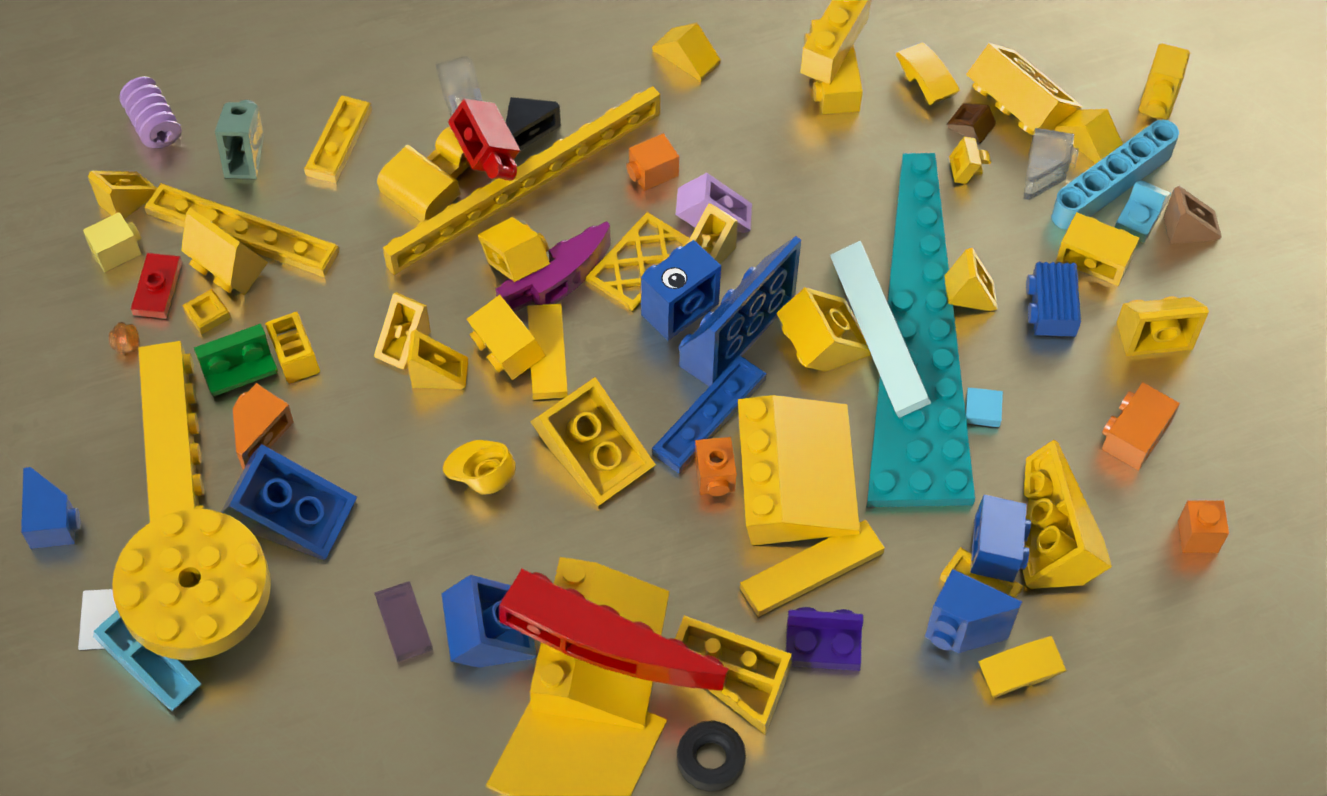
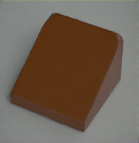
(973, 121)

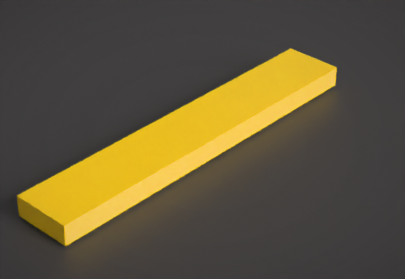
(254, 232)

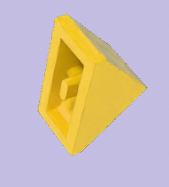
(688, 50)
(1093, 132)
(120, 191)
(716, 233)
(970, 283)
(402, 318)
(435, 364)

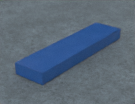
(708, 413)

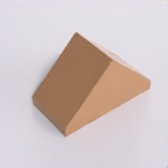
(1190, 219)

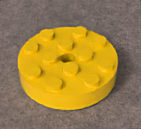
(199, 619)

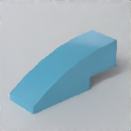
(158, 674)

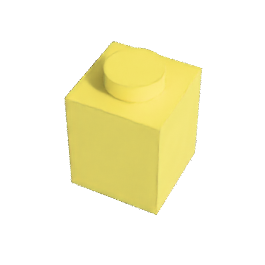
(113, 241)

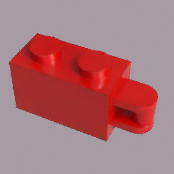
(485, 138)

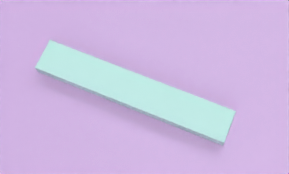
(880, 330)

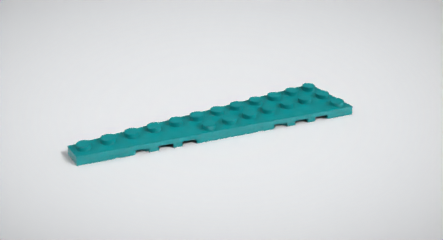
(926, 452)

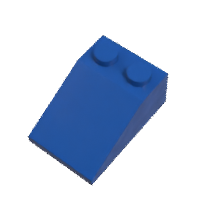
(289, 504)

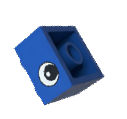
(680, 289)

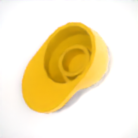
(481, 465)

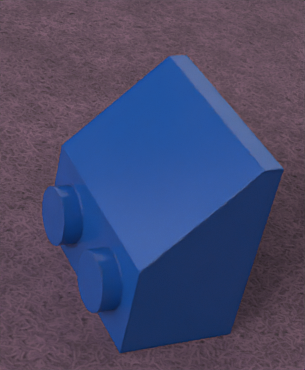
(970, 615)
(474, 625)

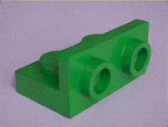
(236, 360)

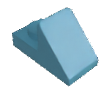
(1142, 209)

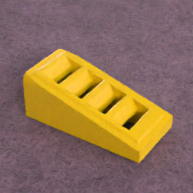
(295, 345)

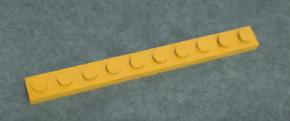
(531, 175)

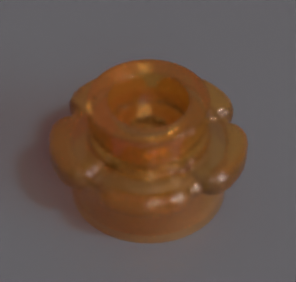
(124, 338)

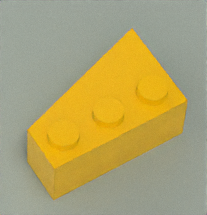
(754, 673)

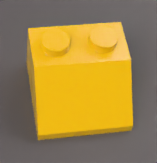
(220, 254)
(1161, 325)
(822, 330)

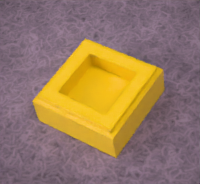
(206, 311)

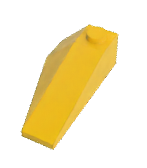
(1063, 533)

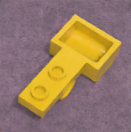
(421, 183)

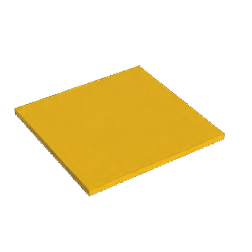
(574, 756)

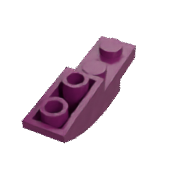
(568, 268)

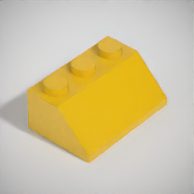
(1020, 89)

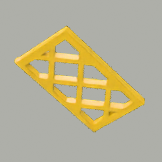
(632, 238)

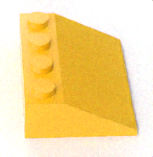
(797, 469)
(581, 689)

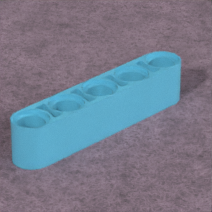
(1115, 173)

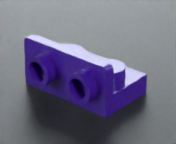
(824, 638)

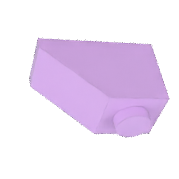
(705, 189)

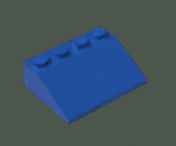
(742, 314)

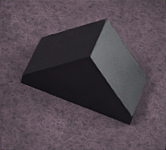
(531, 119)

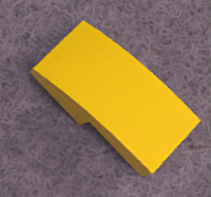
(931, 74)
(1022, 666)

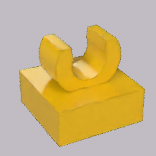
(967, 160)

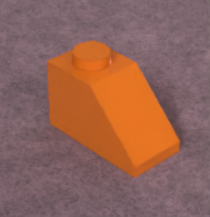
(258, 420)

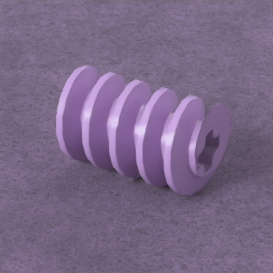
(149, 113)

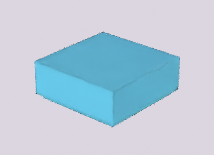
(984, 407)

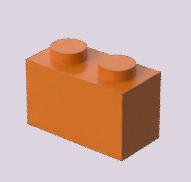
(1139, 426)

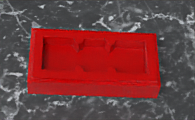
(156, 285)

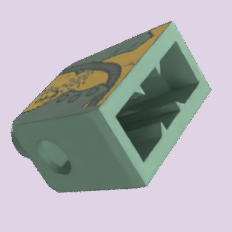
(239, 125)

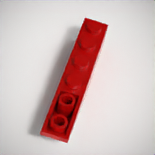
(602, 636)

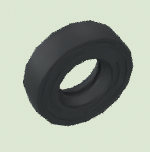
(707, 778)

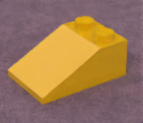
(593, 441)

